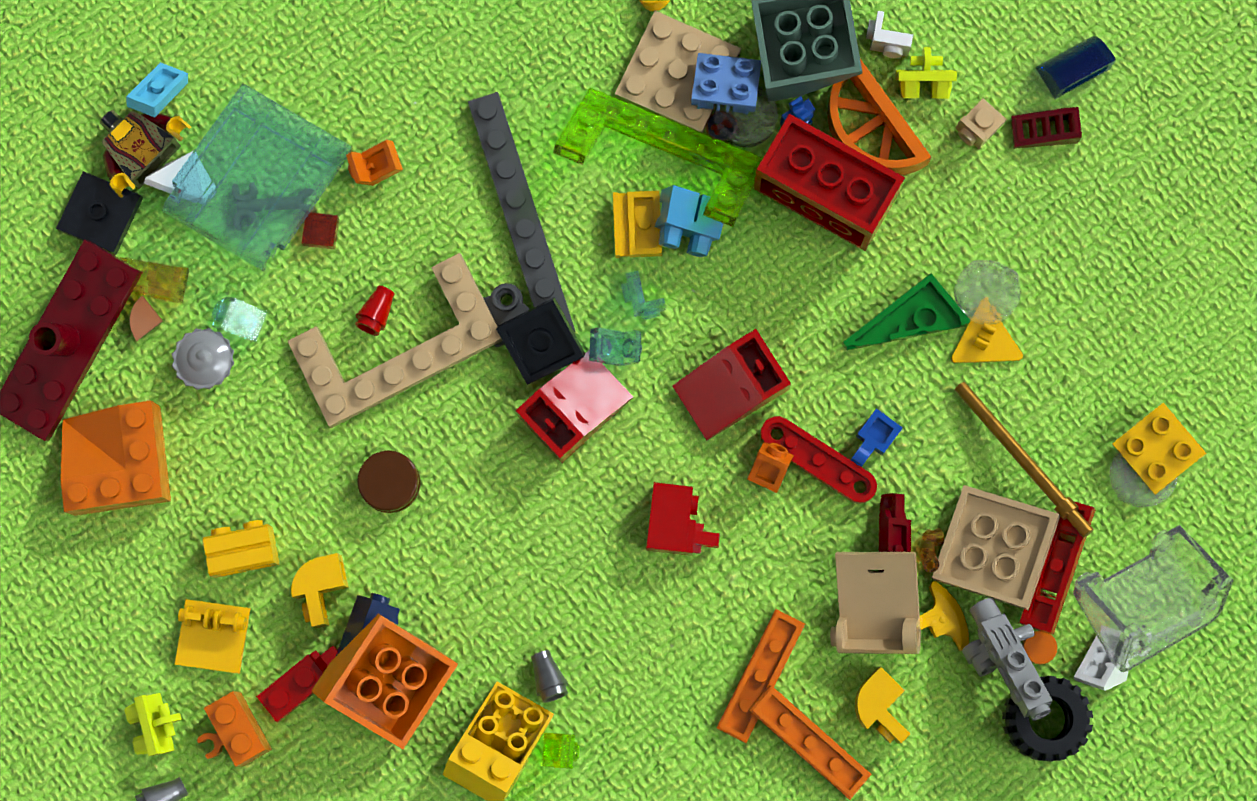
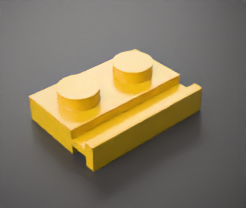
(635, 224)

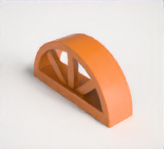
(886, 114)

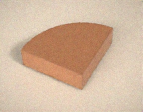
(143, 318)

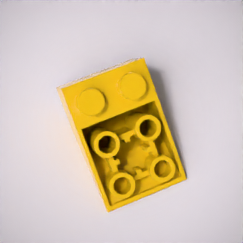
(497, 744)

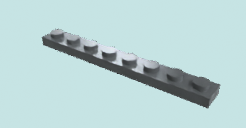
(517, 202)

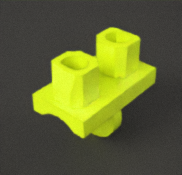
(941, 79)
(155, 724)

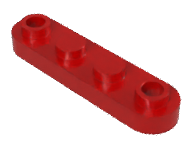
(821, 460)

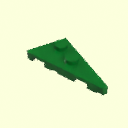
(918, 312)

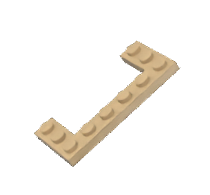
(344, 400)

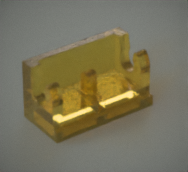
(160, 280)

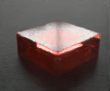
(320, 230)

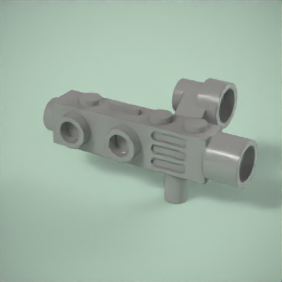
(1001, 649)

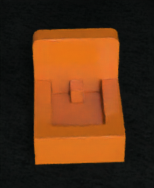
(374, 164)
(770, 466)

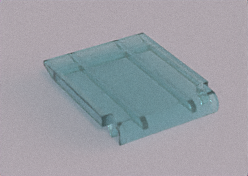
(254, 177)

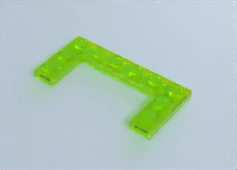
(602, 110)

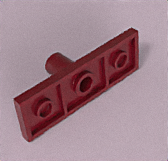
(67, 339)

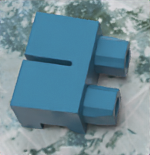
(683, 216)

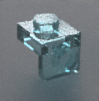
(633, 293)
(238, 318)
(615, 346)

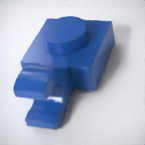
(801, 109)
(876, 435)

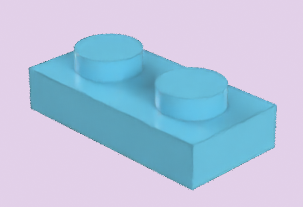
(157, 89)

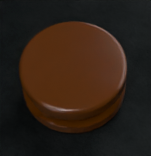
(389, 481)

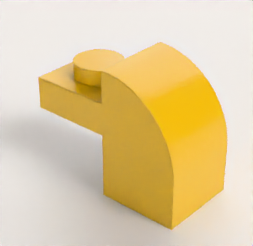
(315, 578)
(872, 702)

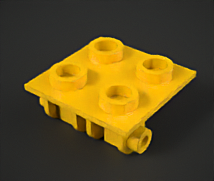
(1159, 448)
(212, 636)

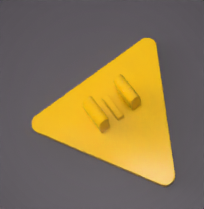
(986, 344)

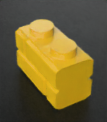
(240, 550)

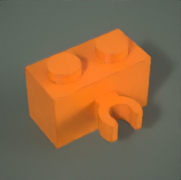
(235, 730)

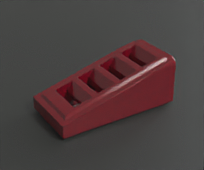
(1057, 115)

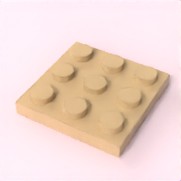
(664, 70)
(996, 547)

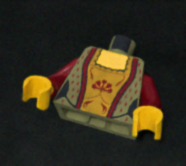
(138, 146)

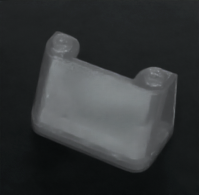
(1154, 599)

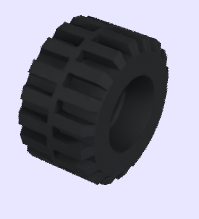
(1074, 730)

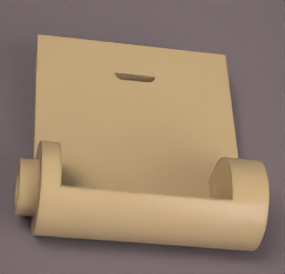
(877, 607)

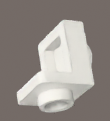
(891, 43)

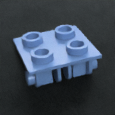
(726, 82)

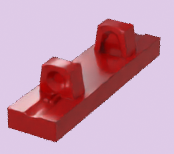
(1057, 574)

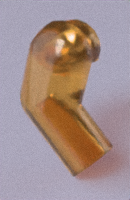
(927, 550)

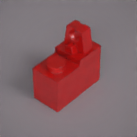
(671, 524)

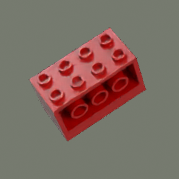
(827, 182)

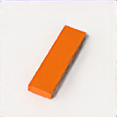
(760, 672)
(810, 742)

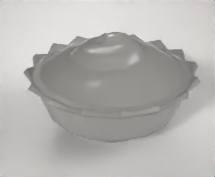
(203, 358)

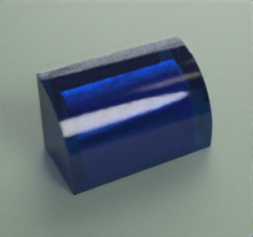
(1076, 66)

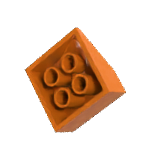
(114, 459)
(385, 680)

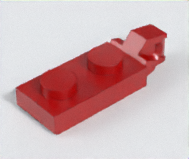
(296, 684)

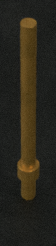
(1064, 506)

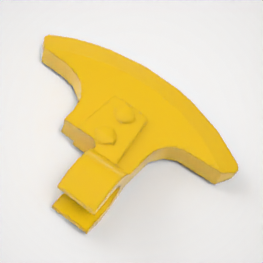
(945, 617)

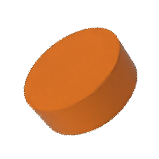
(1040, 647)

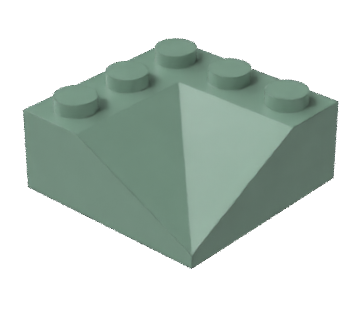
(805, 45)

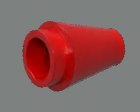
(375, 311)

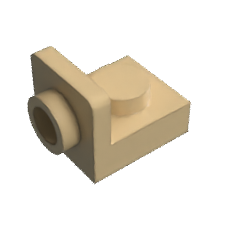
(980, 124)

